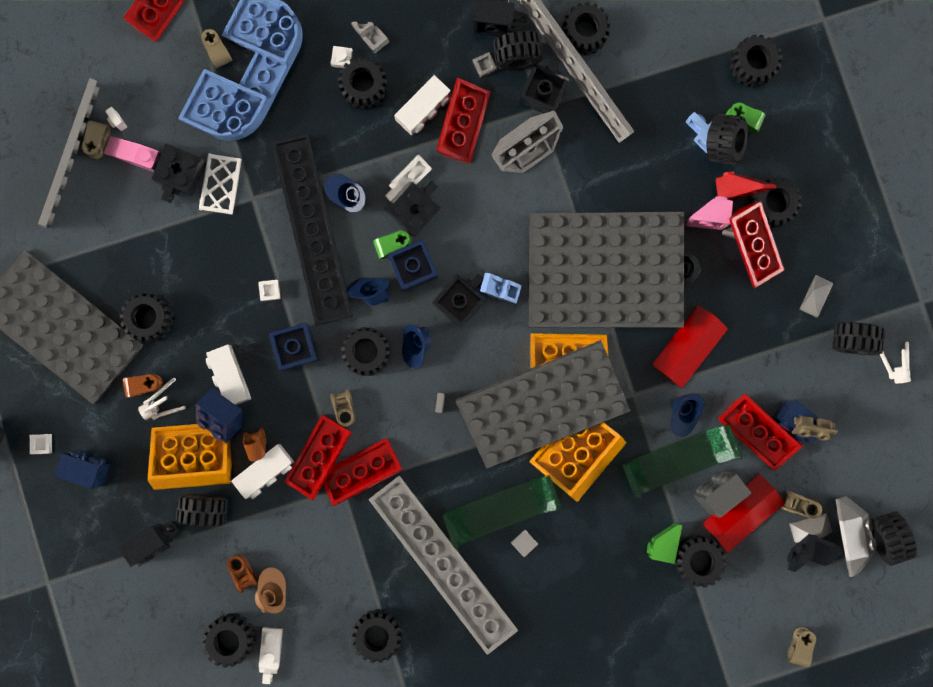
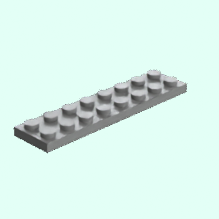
(71, 147)

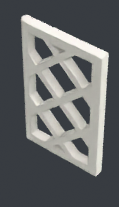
(231, 195)

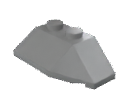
(528, 143)
(856, 534)

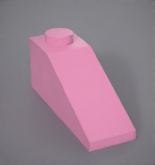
(132, 153)

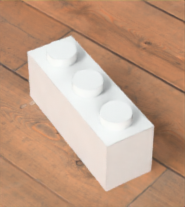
(423, 106)
(228, 374)
(263, 472)

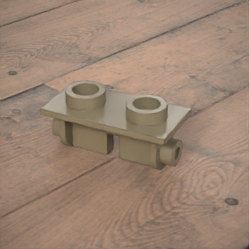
(822, 430)

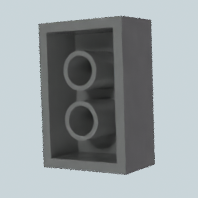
(721, 493)

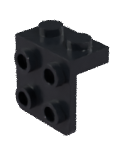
(813, 549)

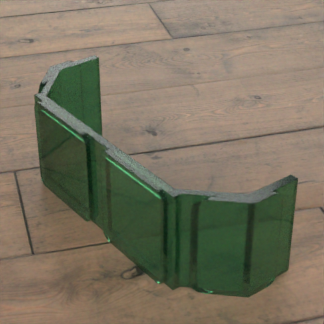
(681, 459)
(501, 510)

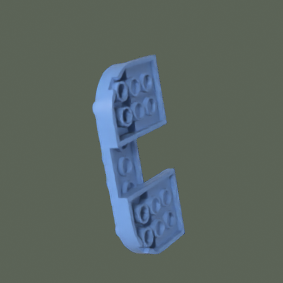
(233, 109)

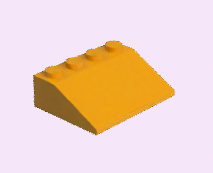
(551, 346)
(187, 458)
(579, 458)

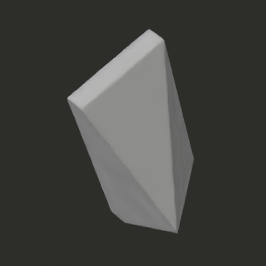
(816, 296)
(819, 527)

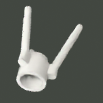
(902, 373)
(150, 408)

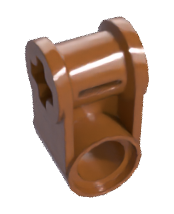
(140, 385)
(255, 444)
(242, 574)

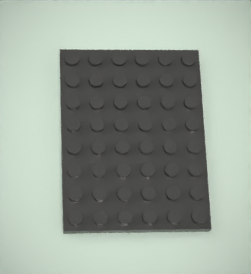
(606, 270)

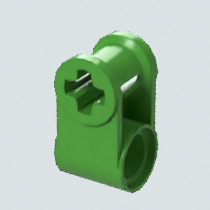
(752, 116)
(390, 243)

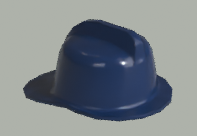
(345, 192)
(371, 290)
(415, 344)
(686, 413)

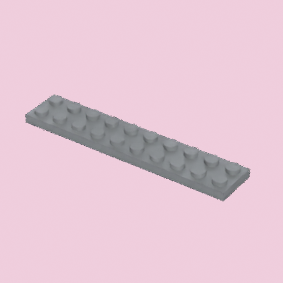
(443, 565)

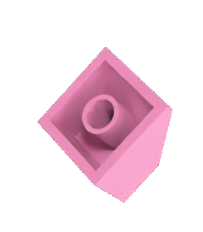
(712, 215)

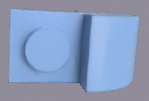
(699, 125)
(500, 288)

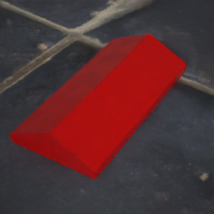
(152, 16)
(463, 121)
(756, 243)
(690, 346)
(760, 431)
(318, 457)
(361, 471)
(746, 515)

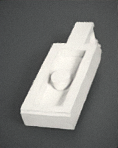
(412, 172)
(270, 652)

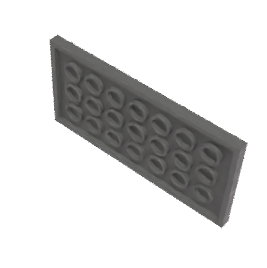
(63, 328)
(543, 404)

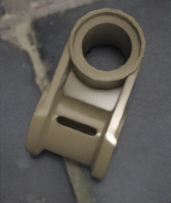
(216, 49)
(95, 136)
(343, 406)
(798, 505)
(801, 650)

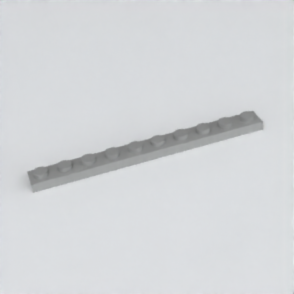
(577, 68)

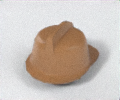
(271, 591)

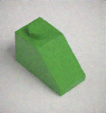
(665, 544)

